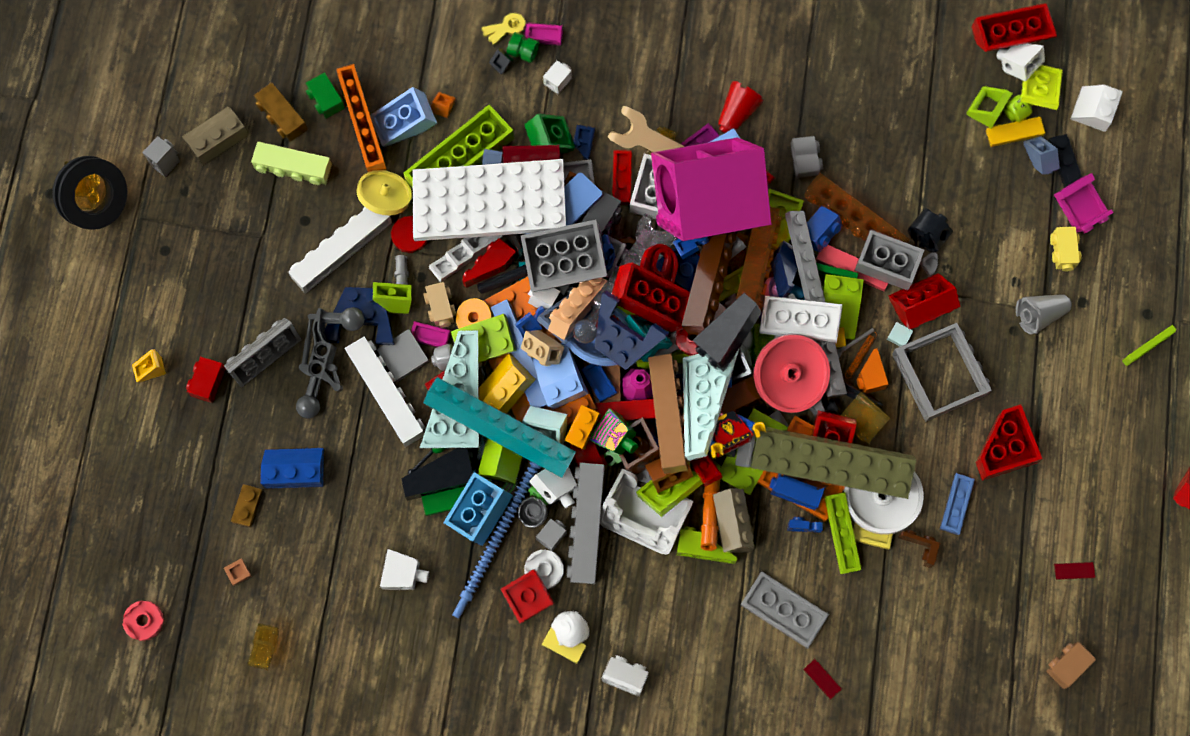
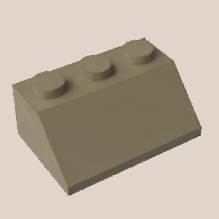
(215, 135)
(733, 521)

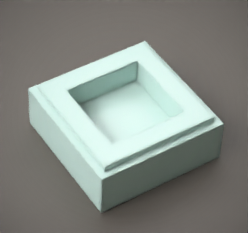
(899, 334)

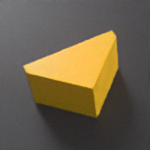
(148, 366)

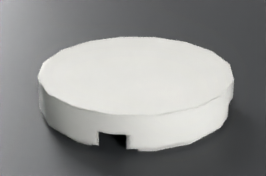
(547, 565)

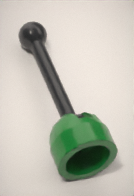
(433, 450)

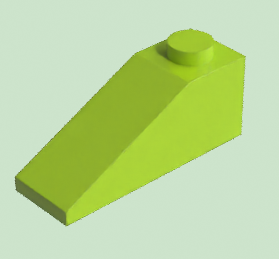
(690, 546)

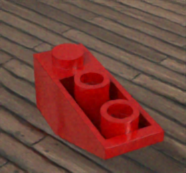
(493, 262)

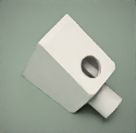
(1021, 60)
(554, 487)
(401, 572)

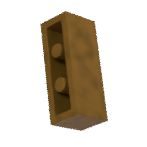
(280, 112)

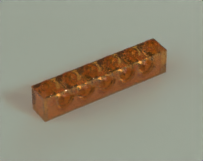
(853, 207)

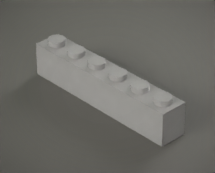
(587, 522)

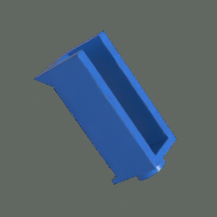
(796, 491)

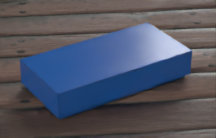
(599, 382)

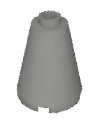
(1041, 311)

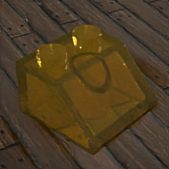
(868, 417)

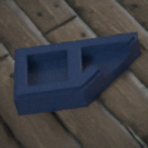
(583, 140)

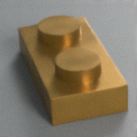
(247, 505)

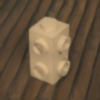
(441, 310)
(542, 347)

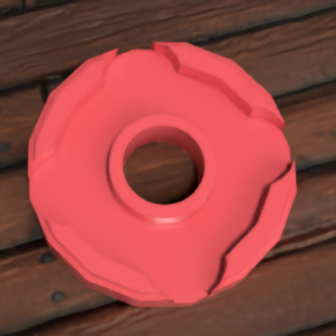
(154, 623)

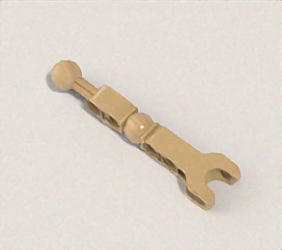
(641, 135)

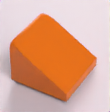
(442, 104)

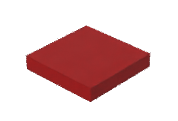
(527, 596)

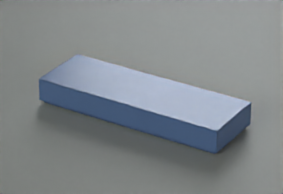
(957, 504)

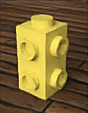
(1065, 248)

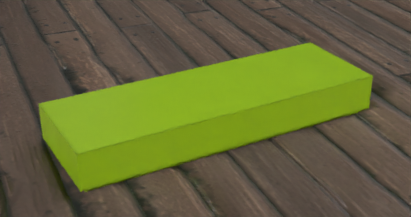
(1149, 345)

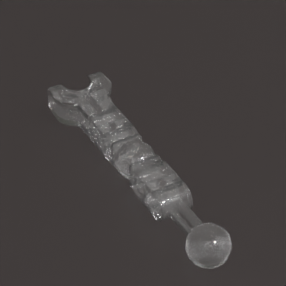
(585, 330)

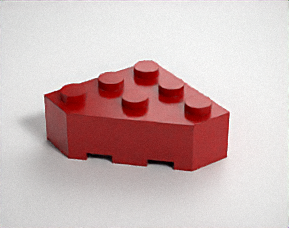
(1008, 445)

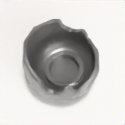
(532, 512)

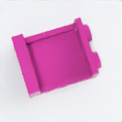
(1082, 204)

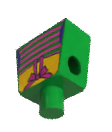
(614, 434)

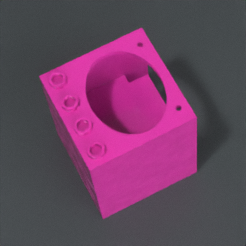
(711, 188)

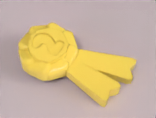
(511, 23)

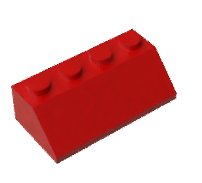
(1013, 27)

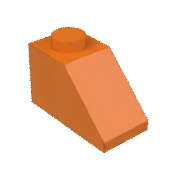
(872, 376)

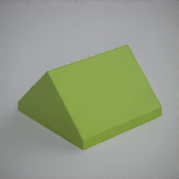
(499, 463)

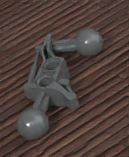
(352, 320)

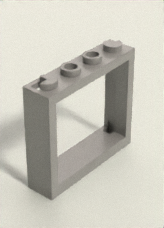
(913, 383)

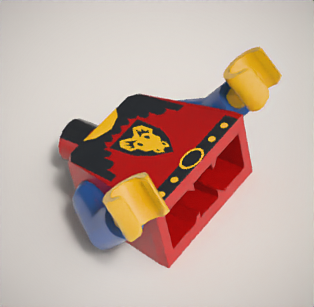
(733, 432)

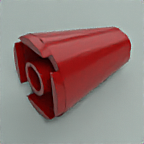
(738, 106)

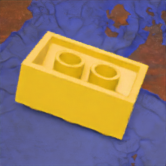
(505, 384)

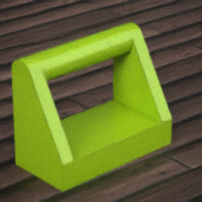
(989, 118)

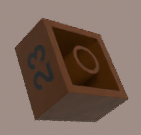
(647, 449)

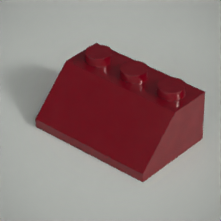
(530, 153)

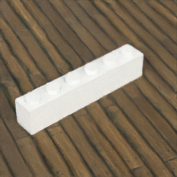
(338, 248)
(385, 392)

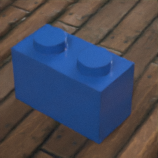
(823, 227)

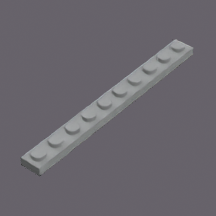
(813, 290)

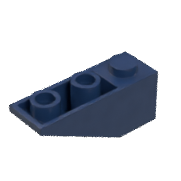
(784, 268)

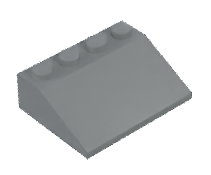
(564, 255)
(262, 352)

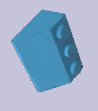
(478, 509)

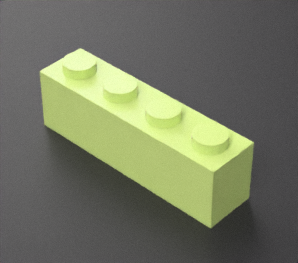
(291, 163)

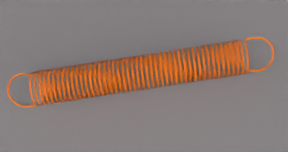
(860, 357)

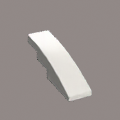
(461, 255)

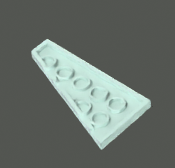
(463, 374)
(703, 398)

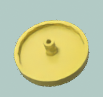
(384, 192)

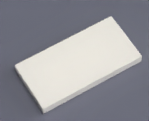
(801, 317)

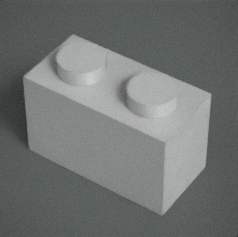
(161, 156)

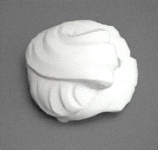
(570, 628)

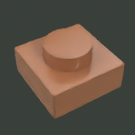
(237, 572)

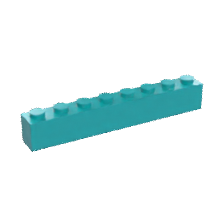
(499, 427)

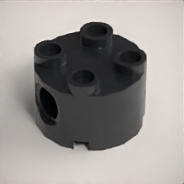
(930, 230)

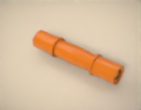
(709, 527)

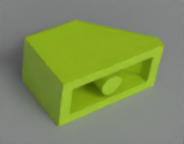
(393, 297)

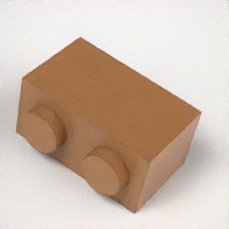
(1070, 664)

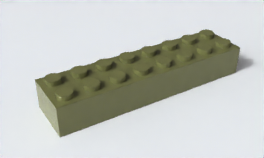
(834, 462)

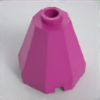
(636, 385)

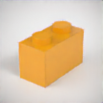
(583, 427)

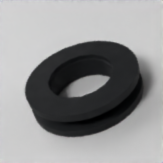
(67, 182)

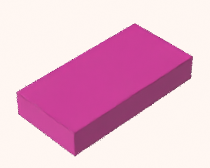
(544, 33)
(430, 334)

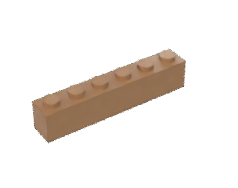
(668, 413)

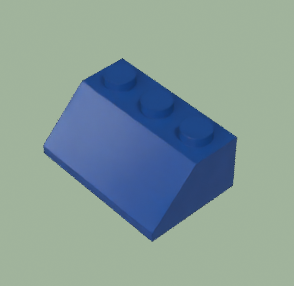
(292, 468)

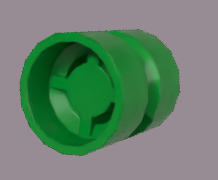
(521, 47)

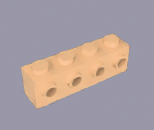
(575, 307)

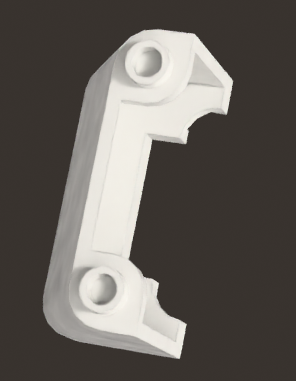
(635, 520)

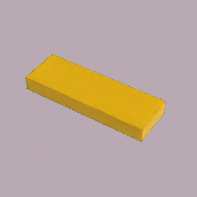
(1015, 131)

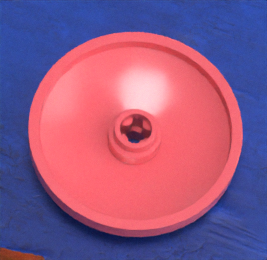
(807, 376)

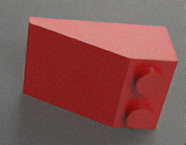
(834, 427)

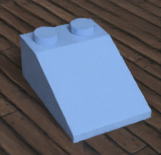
(403, 117)
(561, 381)

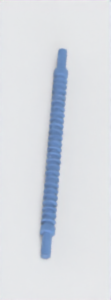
(514, 504)

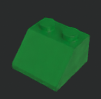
(549, 130)

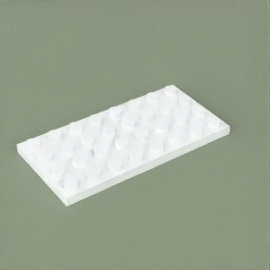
(488, 200)

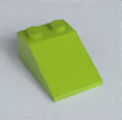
(849, 294)

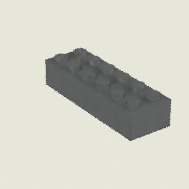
(607, 213)

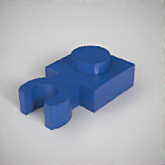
(689, 247)
(530, 322)
(800, 525)

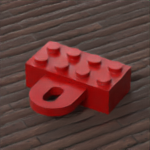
(652, 292)

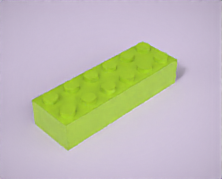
(467, 143)

